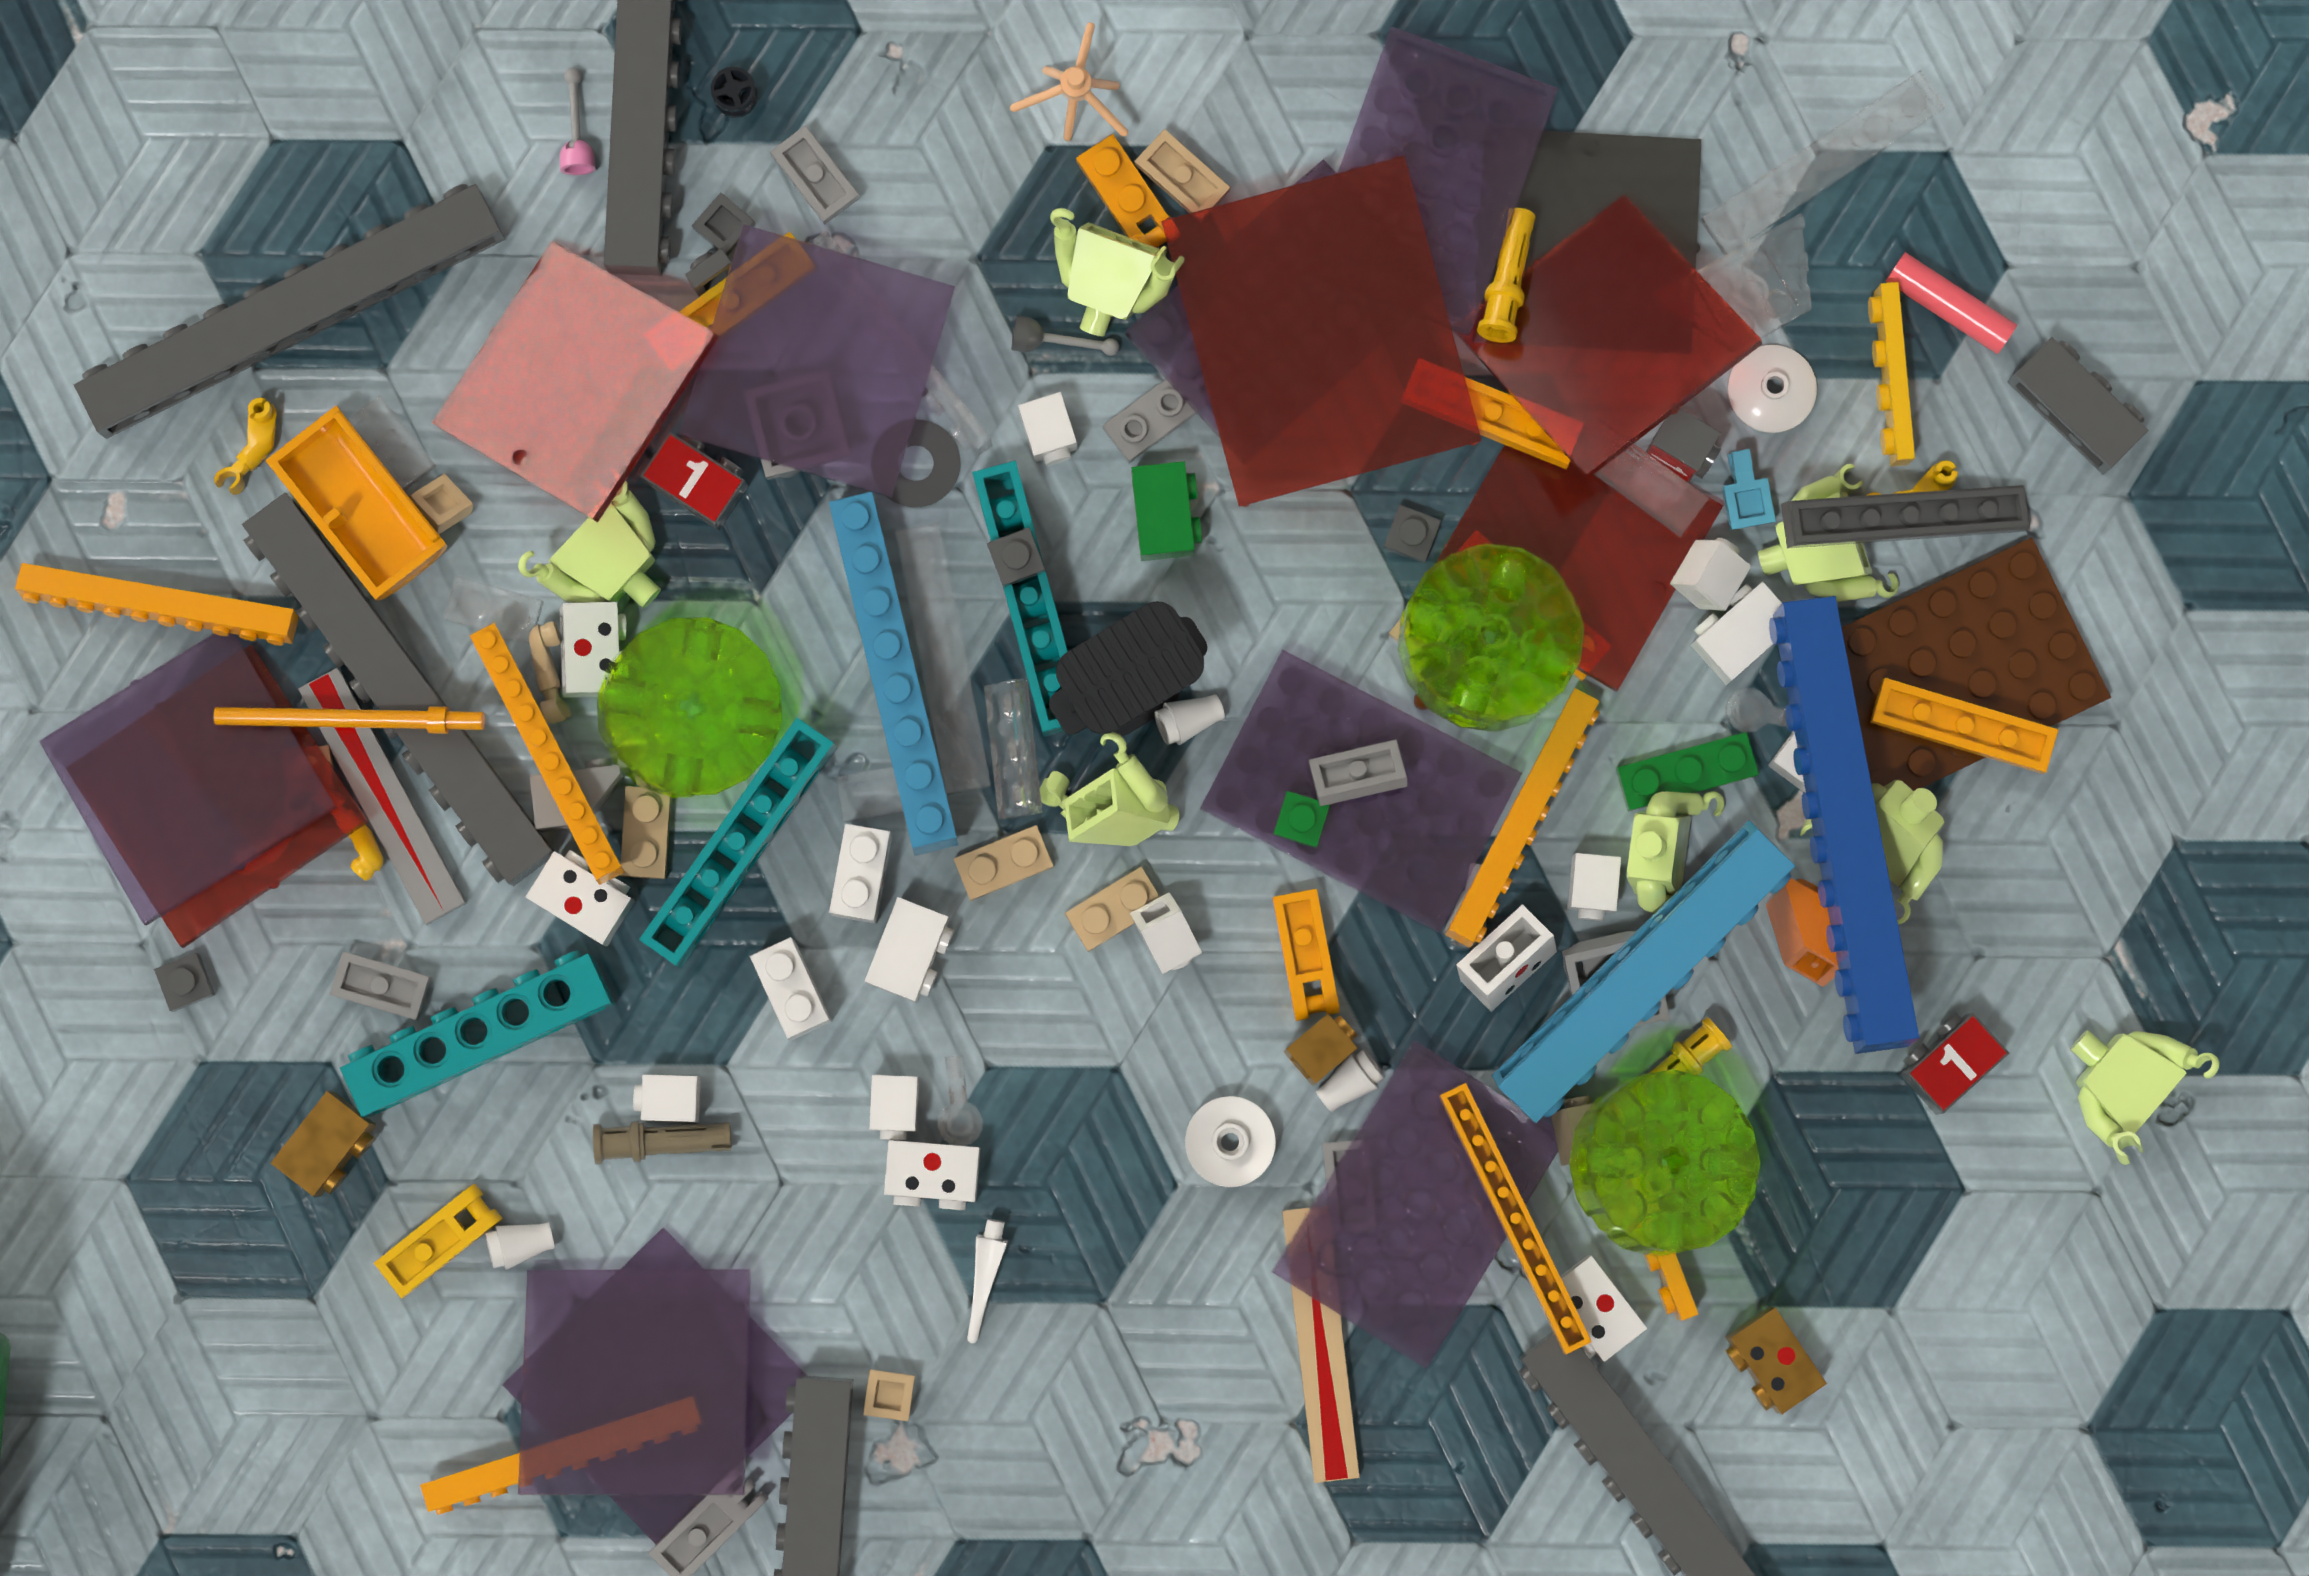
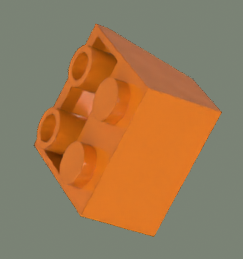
(1801, 931)

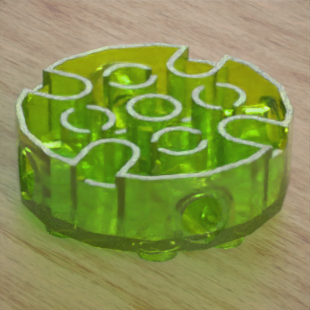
(1533, 628)
(727, 683)
(1656, 1205)

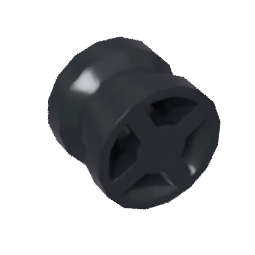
(731, 83)

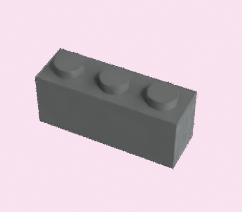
(2079, 404)

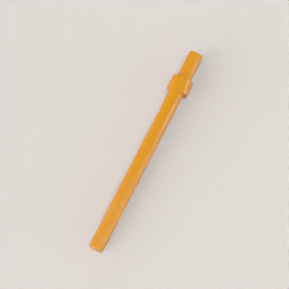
(436, 719)

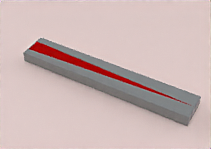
(385, 802)

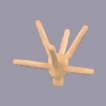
(1076, 86)

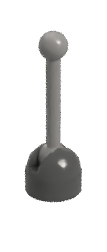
(1029, 335)

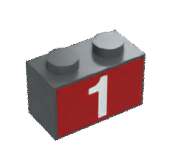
(1685, 445)
(695, 480)
(1952, 1062)

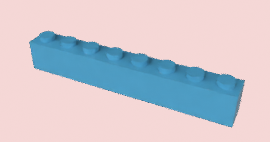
(893, 674)
(1643, 972)

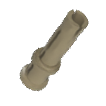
(640, 1141)

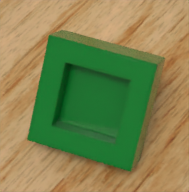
(1301, 819)

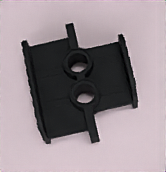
(1128, 671)

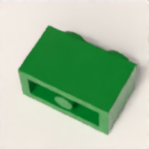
(1164, 511)

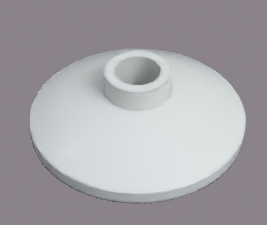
(1760, 407)
(1254, 1135)

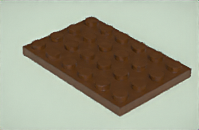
(1978, 637)

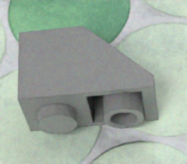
(596, 781)

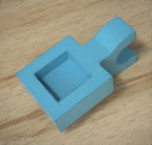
(1747, 500)

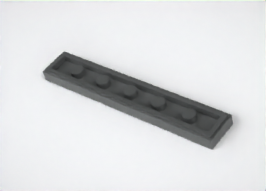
(1905, 516)

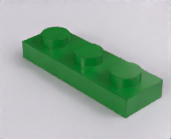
(1688, 770)

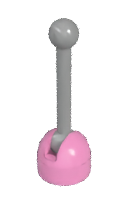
(576, 155)

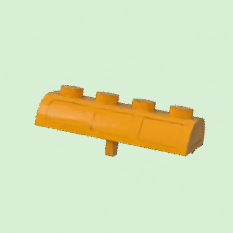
(357, 504)

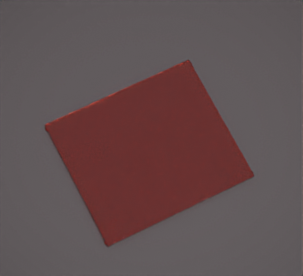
(1321, 331)

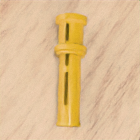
(1505, 292)
(1696, 1049)

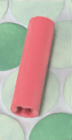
(1951, 303)

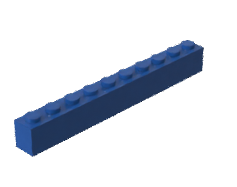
(1844, 826)

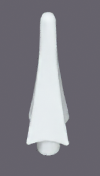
(988, 1256)

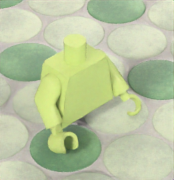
(1109, 271)
(603, 557)
(1827, 569)
(1116, 807)
(1909, 838)
(1661, 843)
(2130, 1081)

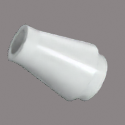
(1186, 718)
(1351, 1080)
(518, 1243)

